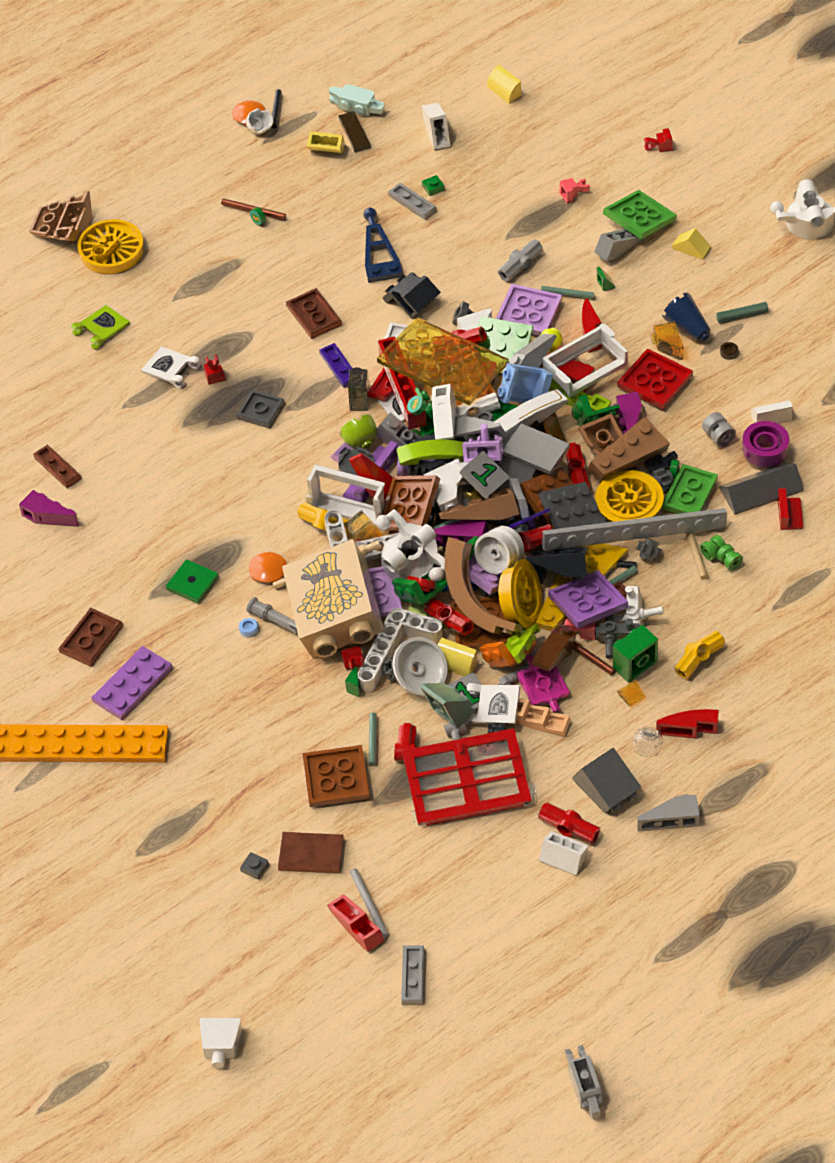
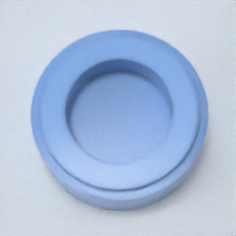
(248, 627)

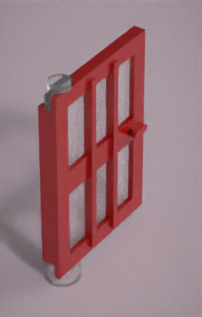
(467, 778)

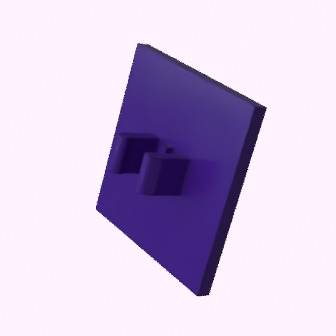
(529, 520)

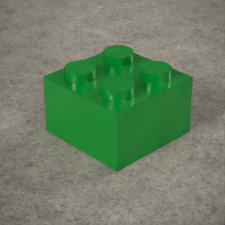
(635, 653)

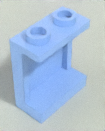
(523, 383)

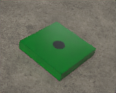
(192, 581)

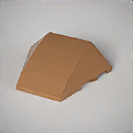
(63, 220)

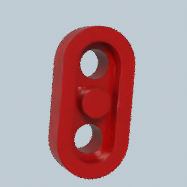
(424, 583)

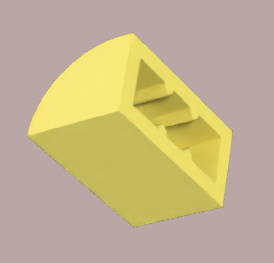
(504, 84)
(326, 142)
(459, 658)

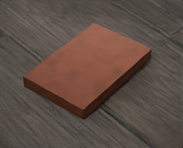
(313, 313)
(90, 637)
(310, 852)

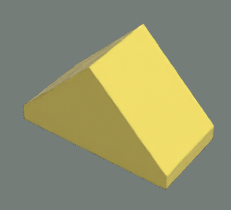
(692, 244)

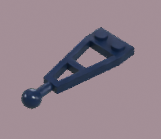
(383, 270)

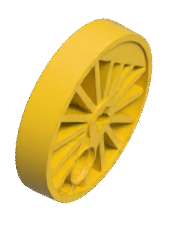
(124, 242)

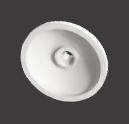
(425, 657)

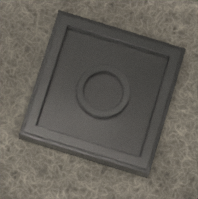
(260, 408)

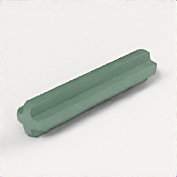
(742, 312)

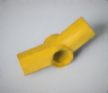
(316, 516)
(697, 652)

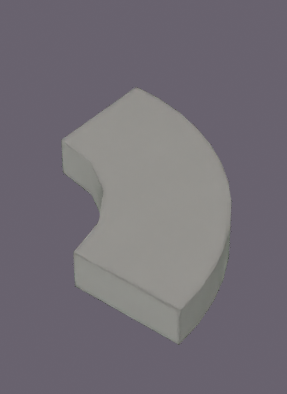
(519, 497)

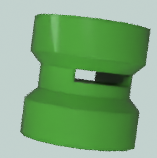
(710, 548)
(729, 557)

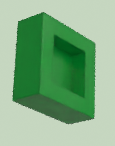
(433, 185)

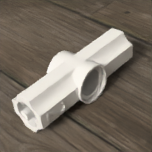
(485, 403)

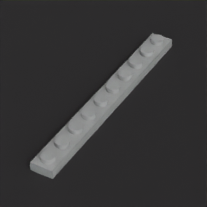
(634, 529)

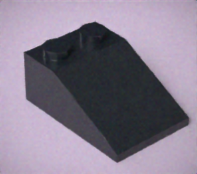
(565, 561)

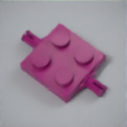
(542, 685)

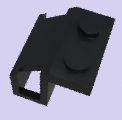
(412, 293)

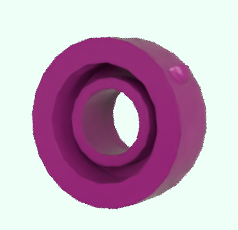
(765, 434)

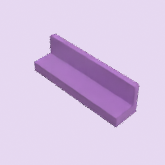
(383, 458)

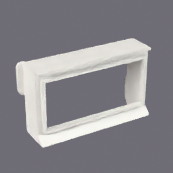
(600, 335)
(345, 506)

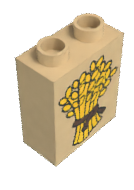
(333, 599)

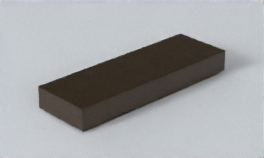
(354, 131)

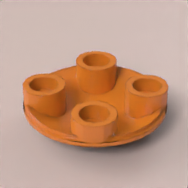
(242, 110)
(267, 567)

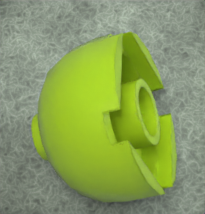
(359, 432)

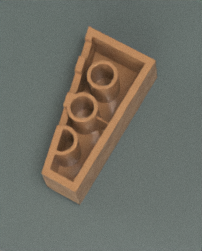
(632, 448)

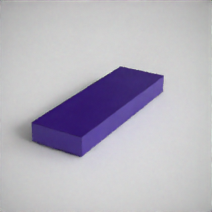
(337, 363)

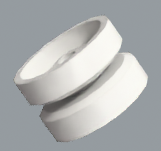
(498, 549)

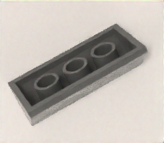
(761, 487)

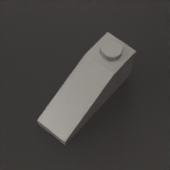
(615, 244)
(534, 352)
(469, 428)
(675, 813)

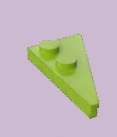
(518, 643)

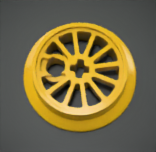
(628, 500)
(520, 594)

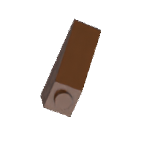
(555, 648)

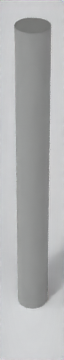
(368, 902)

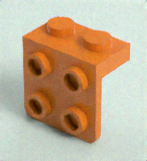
(498, 654)

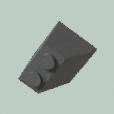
(607, 781)

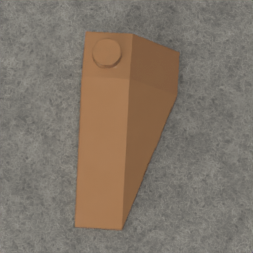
(601, 434)
(496, 507)

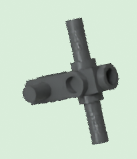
(611, 632)

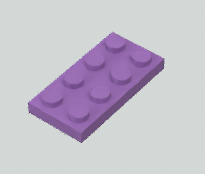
(132, 683)

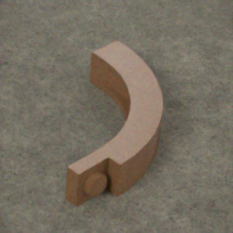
(459, 583)

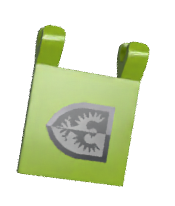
(102, 323)

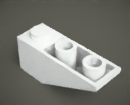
(443, 411)

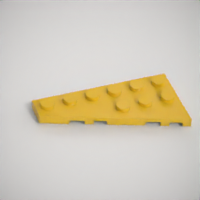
(602, 558)

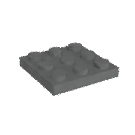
(571, 506)

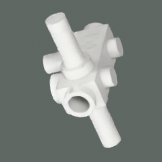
(635, 608)

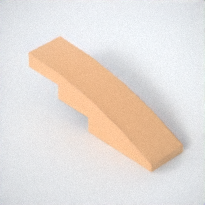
(541, 718)

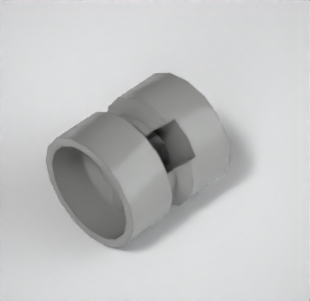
(719, 429)

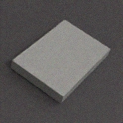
(536, 449)

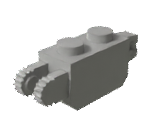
(584, 1081)

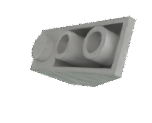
(395, 430)

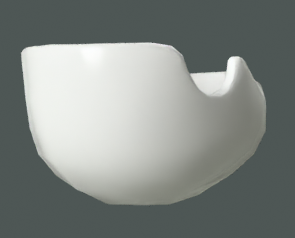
(259, 121)

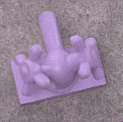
(493, 449)

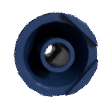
(687, 317)

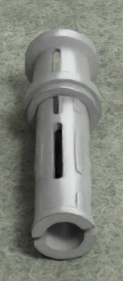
(267, 612)

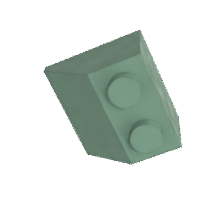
(448, 702)

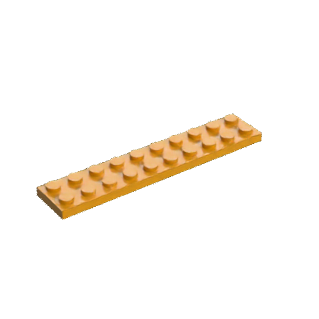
(83, 743)

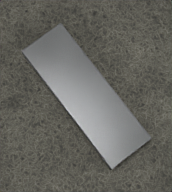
(412, 201)
(412, 975)

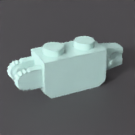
(356, 99)

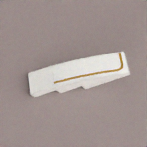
(532, 410)

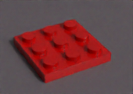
(655, 378)

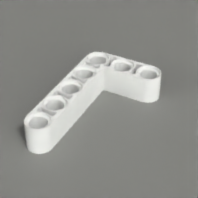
(338, 529)
(397, 624)

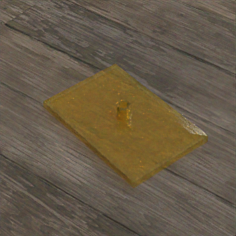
(442, 358)

